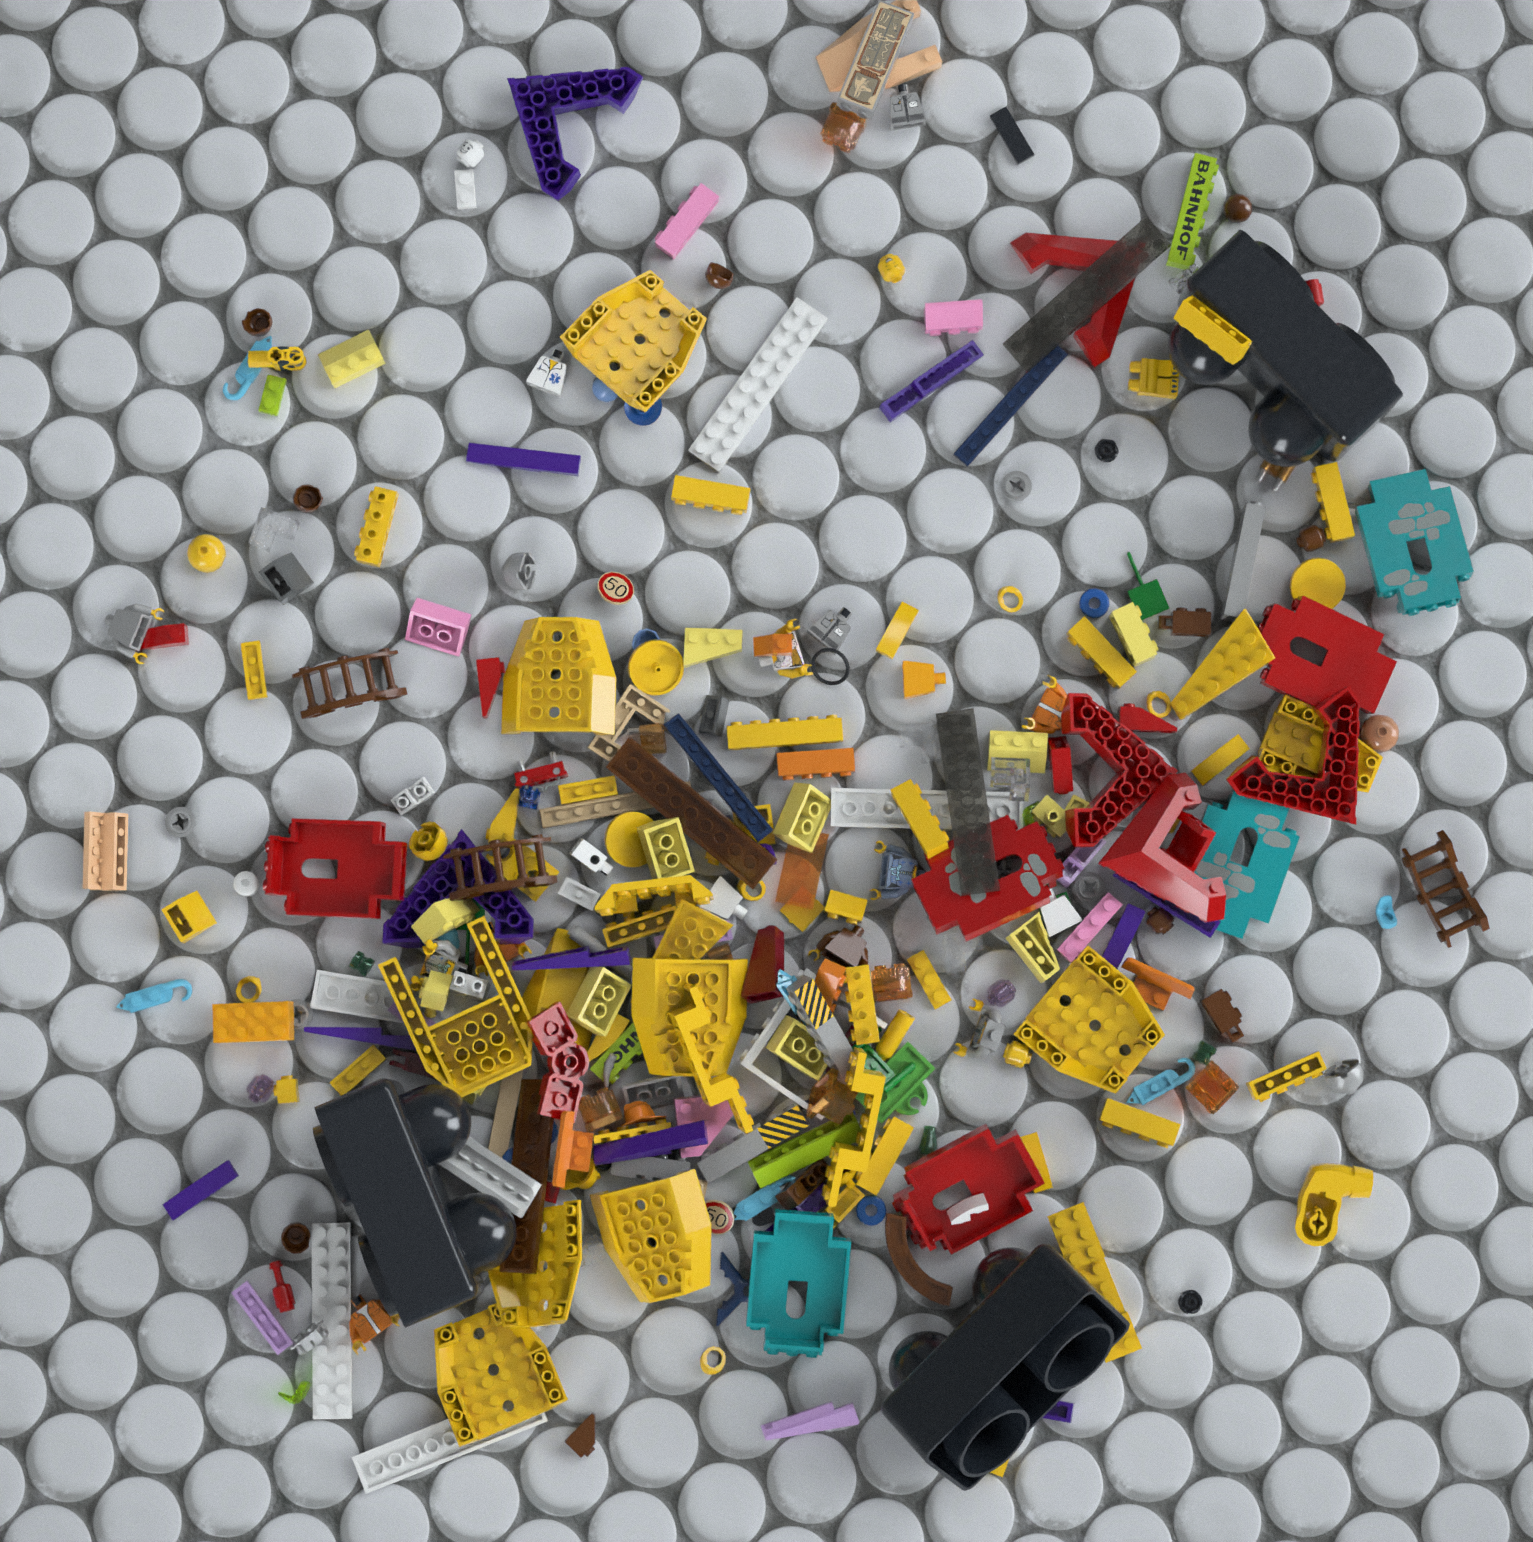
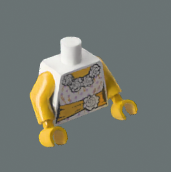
(788, 666)

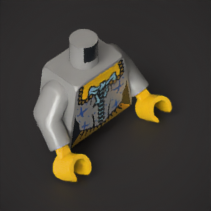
(440, 957)
(986, 1034)

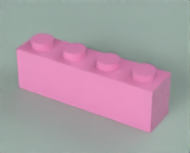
(686, 221)
(1089, 927)

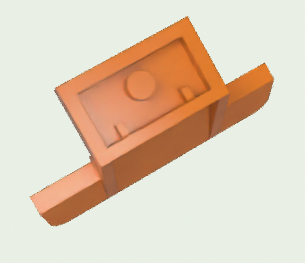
(1156, 985)
(572, 1150)

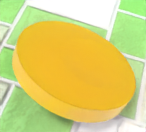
(1319, 581)
(656, 667)
(624, 841)

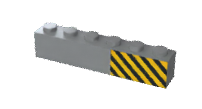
(821, 1024)
(748, 1146)

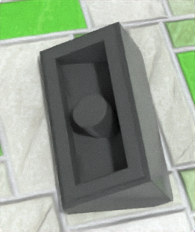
(714, 715)

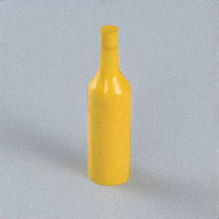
(894, 1034)

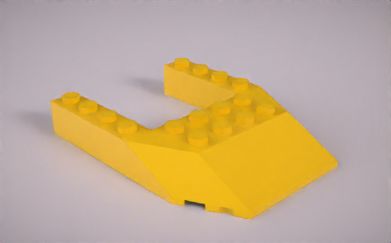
(478, 1042)

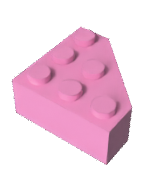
(693, 1109)

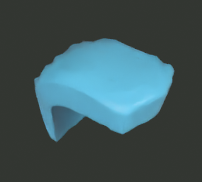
(1385, 912)

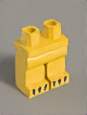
(1155, 378)

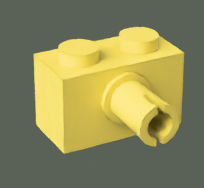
(1051, 816)
(435, 992)

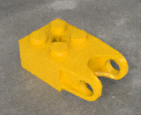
(511, 872)

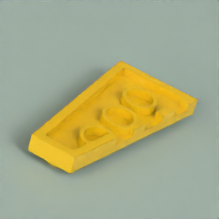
(625, 1132)

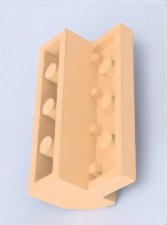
(105, 851)

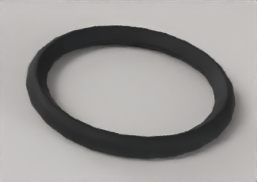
(820, 678)

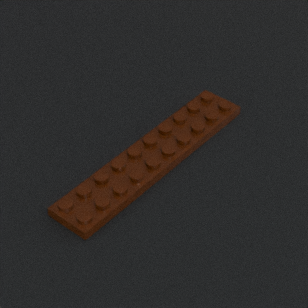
(697, 816)
(532, 1157)

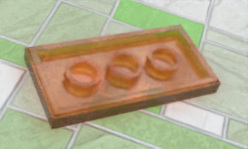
(801, 874)

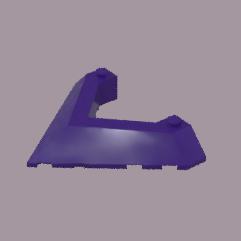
(544, 97)
(512, 920)

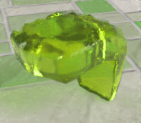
(1027, 819)
(299, 1395)

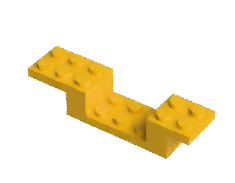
(713, 1089)
(850, 1156)
(1083, 1250)

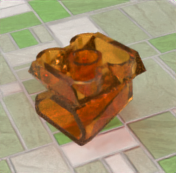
(1212, 1087)

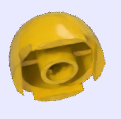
(206, 553)
(428, 842)

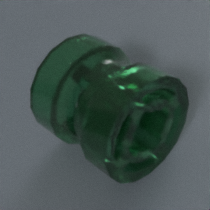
(363, 967)
(1204, 1053)

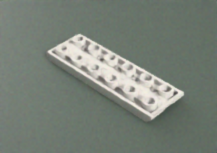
(493, 1176)

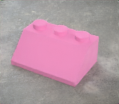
(953, 317)
(437, 626)

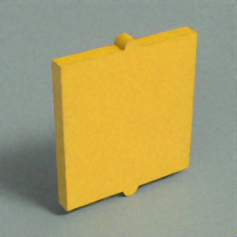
(801, 916)

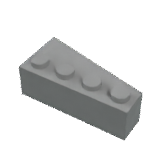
(650, 1167)

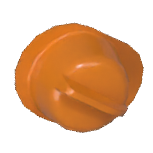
(639, 1112)

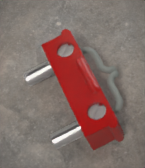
(541, 774)

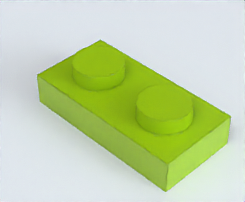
(272, 395)

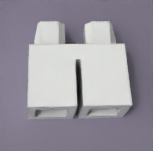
(470, 986)

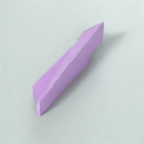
(811, 1420)

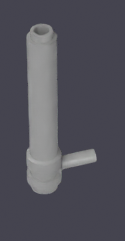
(584, 939)

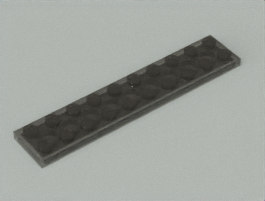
(1086, 294)
(967, 802)

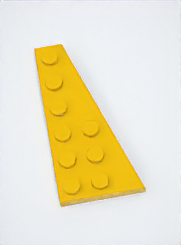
(1229, 662)
(691, 933)

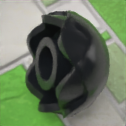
(1112, 449)
(1196, 1300)

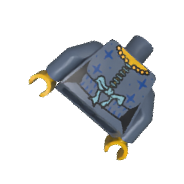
(895, 872)

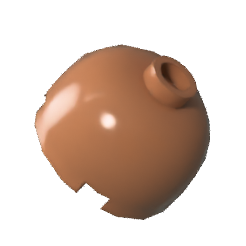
(1379, 733)

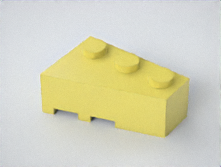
(709, 644)
(444, 917)
(1034, 948)

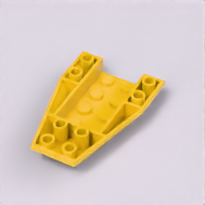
(1295, 742)
(557, 985)

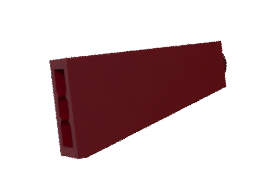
(764, 966)

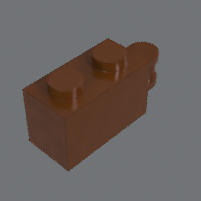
(1187, 623)
(1223, 1014)

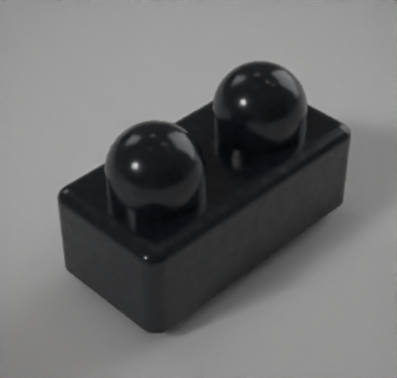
(1316, 375)
(383, 1160)
(986, 1384)

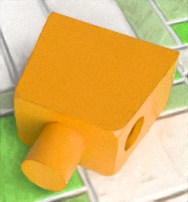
(920, 679)

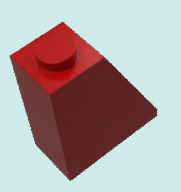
(1060, 764)

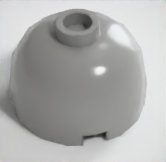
(518, 571)
(1345, 1077)

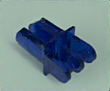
(529, 798)

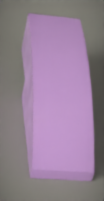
(1077, 862)

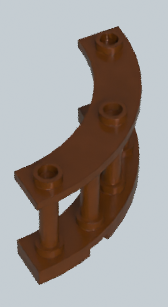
(351, 699)
(1458, 882)
(501, 884)
(907, 1267)

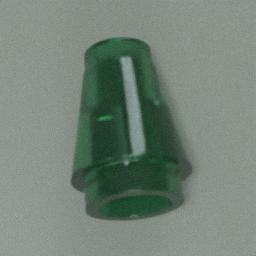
(928, 1140)

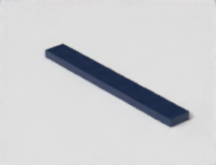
(1008, 406)
(718, 777)

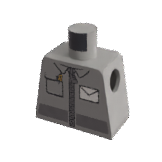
(905, 109)
(831, 629)

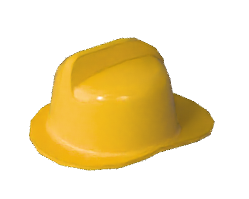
(581, 1178)

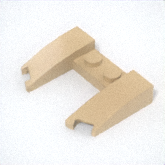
(628, 703)

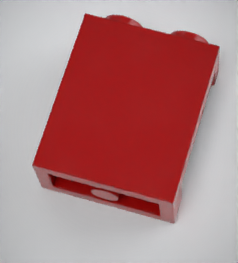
(1190, 841)

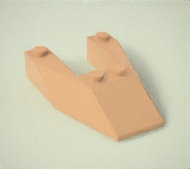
(838, 57)

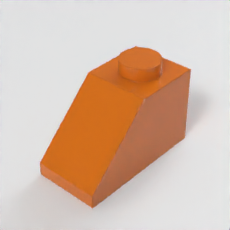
(773, 645)

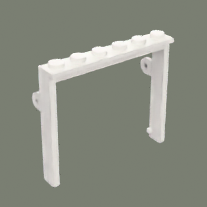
(769, 1027)

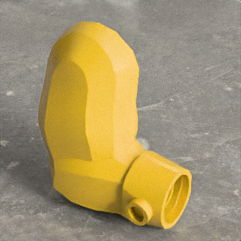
(1322, 1199)

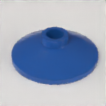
(643, 418)

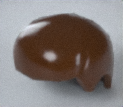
(1237, 208)
(718, 276)
(257, 322)
(307, 498)
(295, 1237)

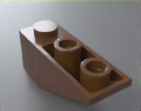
(803, 1185)

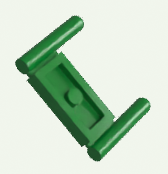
(875, 1063)

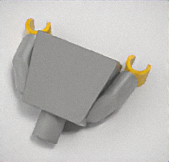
(130, 627)

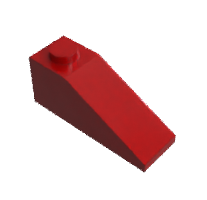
(165, 636)
(489, 680)
(1143, 721)

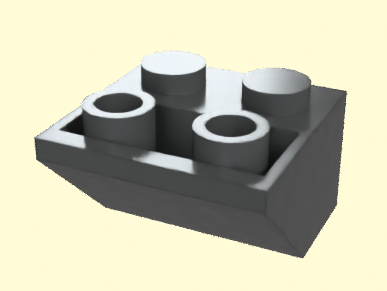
(286, 577)

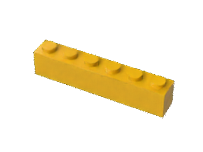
(784, 734)

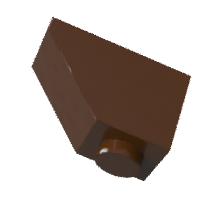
(584, 1437)

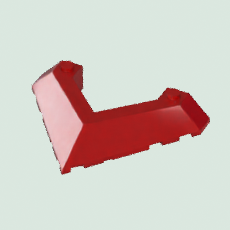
(1078, 254)
(1136, 767)
(1335, 788)
(1139, 859)

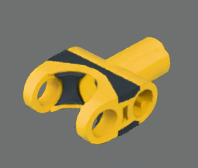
(286, 356)

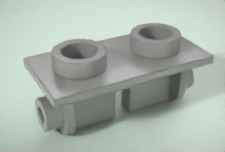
(314, 1332)

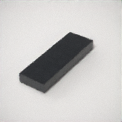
(1011, 135)

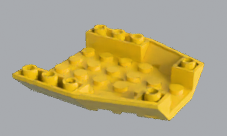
(608, 332)
(582, 692)
(622, 897)
(659, 990)
(1063, 1032)
(678, 1223)
(523, 1296)
(475, 1397)

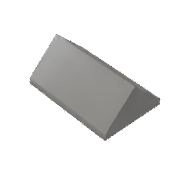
(654, 1091)

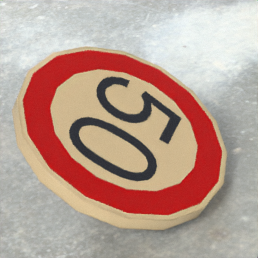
(615, 588)
(720, 1215)

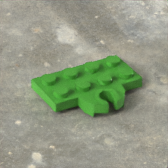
(911, 1086)

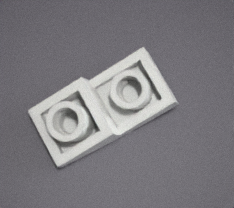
(412, 796)
(961, 1211)

